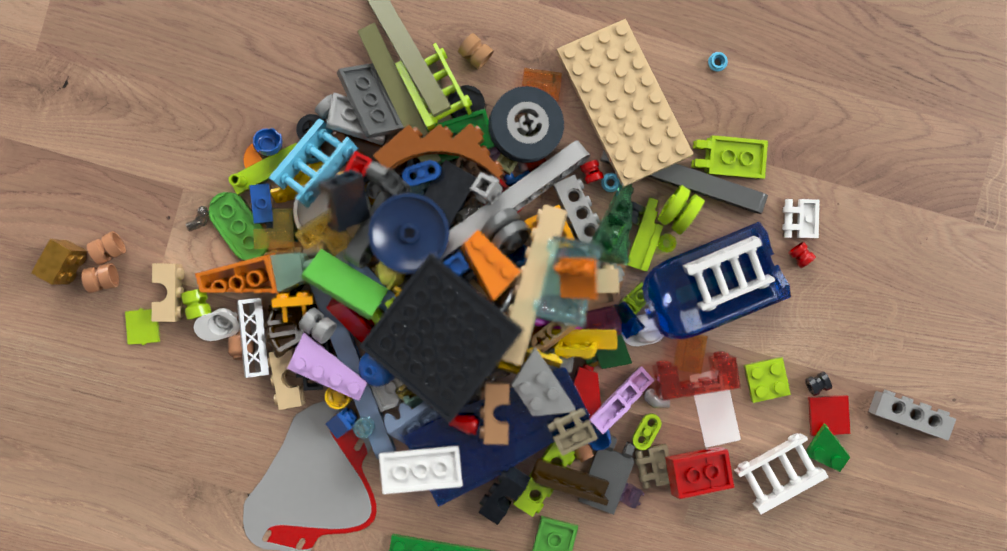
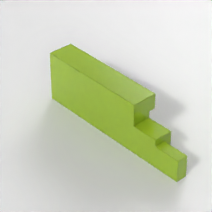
(645, 238)

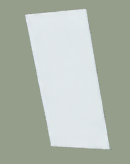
(716, 415)

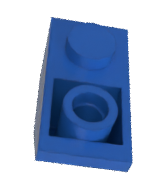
(342, 422)

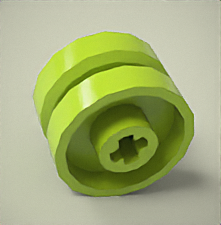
(682, 211)

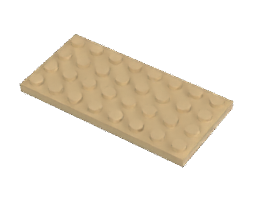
(624, 102)

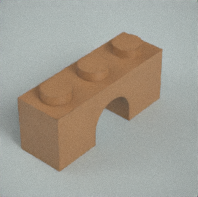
(494, 430)

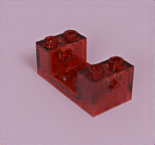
(723, 374)

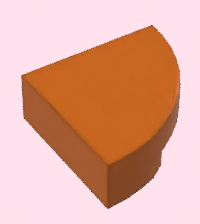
(251, 156)

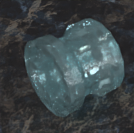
(362, 431)

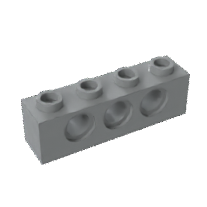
(940, 427)

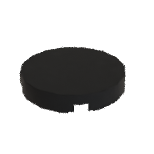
(475, 96)

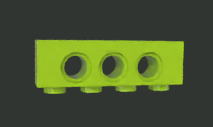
(534, 504)

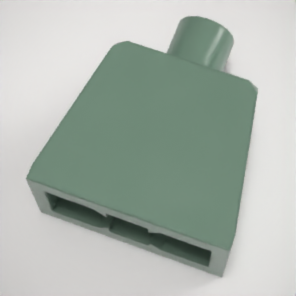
(288, 270)

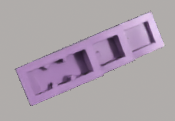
(621, 400)

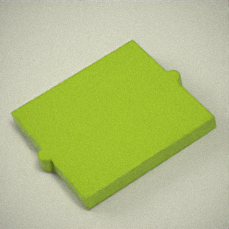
(141, 327)

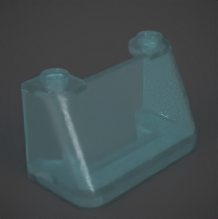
(550, 303)

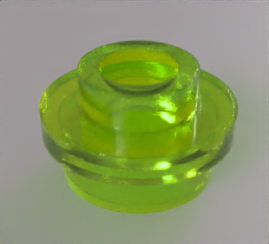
(671, 239)

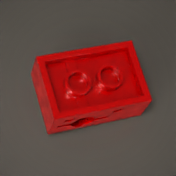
(699, 472)

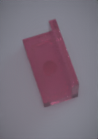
(603, 319)

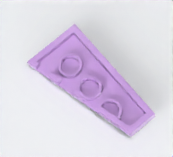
(321, 366)

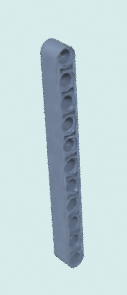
(348, 354)

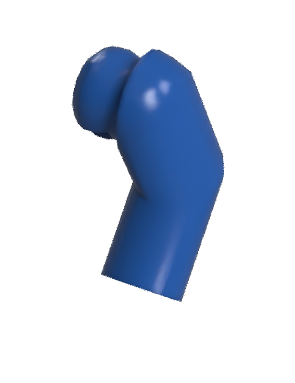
(511, 180)

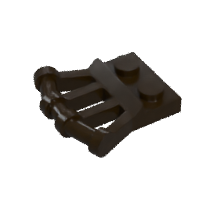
(271, 324)

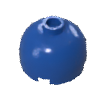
(373, 372)

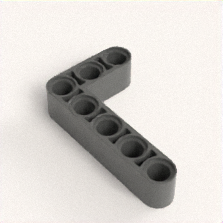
(359, 249)

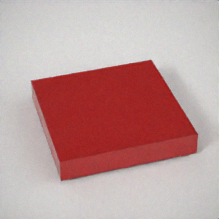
(829, 411)

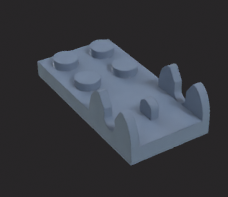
(410, 420)

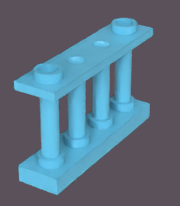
(302, 152)

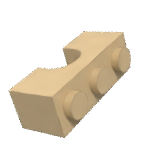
(171, 277)
(286, 395)

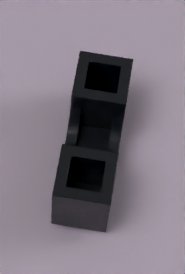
(510, 484)

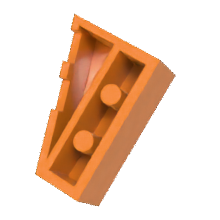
(489, 265)

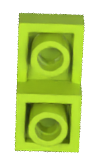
(635, 298)

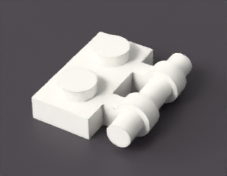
(807, 218)

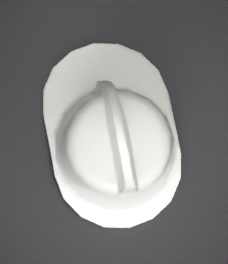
(217, 325)
(646, 336)

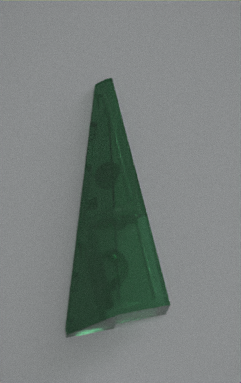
(615, 228)

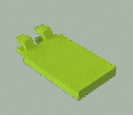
(732, 157)

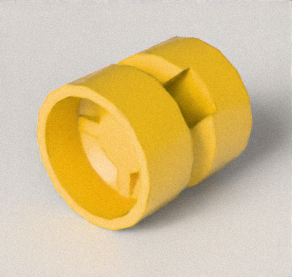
(336, 399)

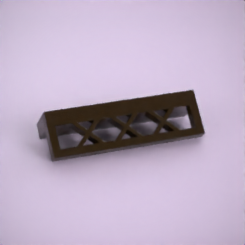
(570, 481)

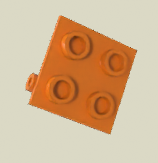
(577, 277)

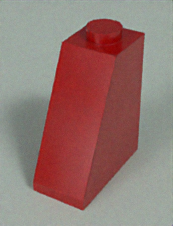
(587, 385)

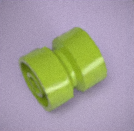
(195, 304)

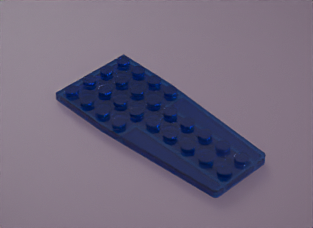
(487, 461)

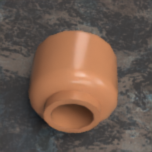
(235, 349)

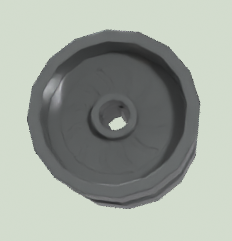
(506, 231)

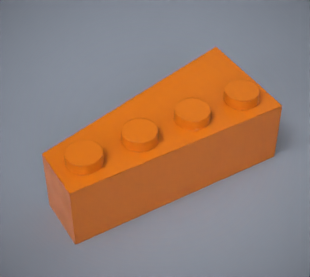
(244, 276)

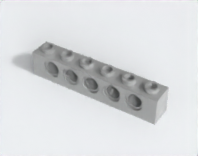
(563, 190)

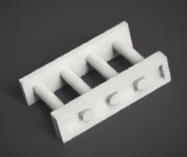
(714, 261)
(797, 484)

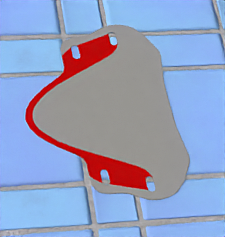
(311, 486)

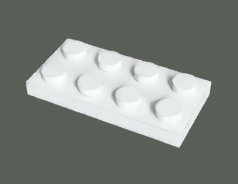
(420, 469)

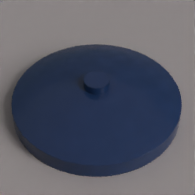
(407, 231)

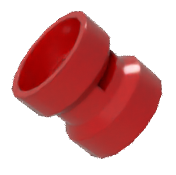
(589, 168)
(802, 255)

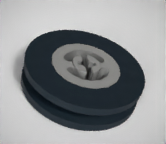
(541, 113)

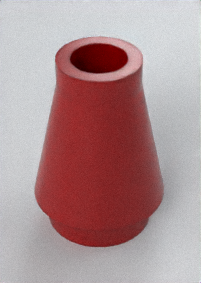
(466, 424)

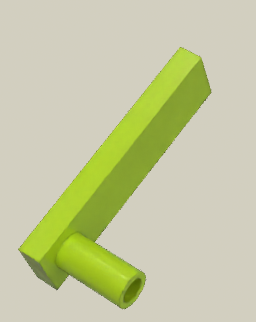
(259, 171)

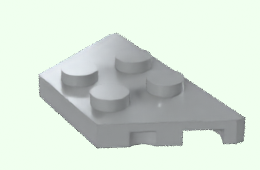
(540, 388)

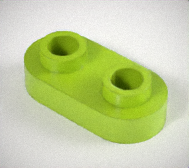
(647, 431)

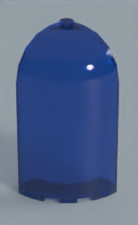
(674, 294)

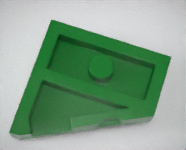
(828, 450)

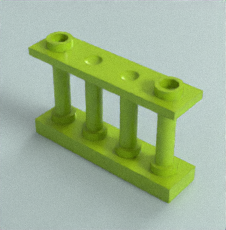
(429, 120)

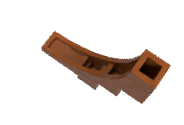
(466, 145)

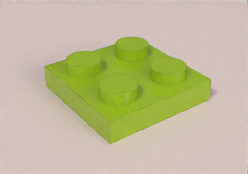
(767, 379)

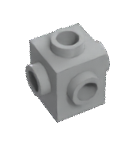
(486, 188)

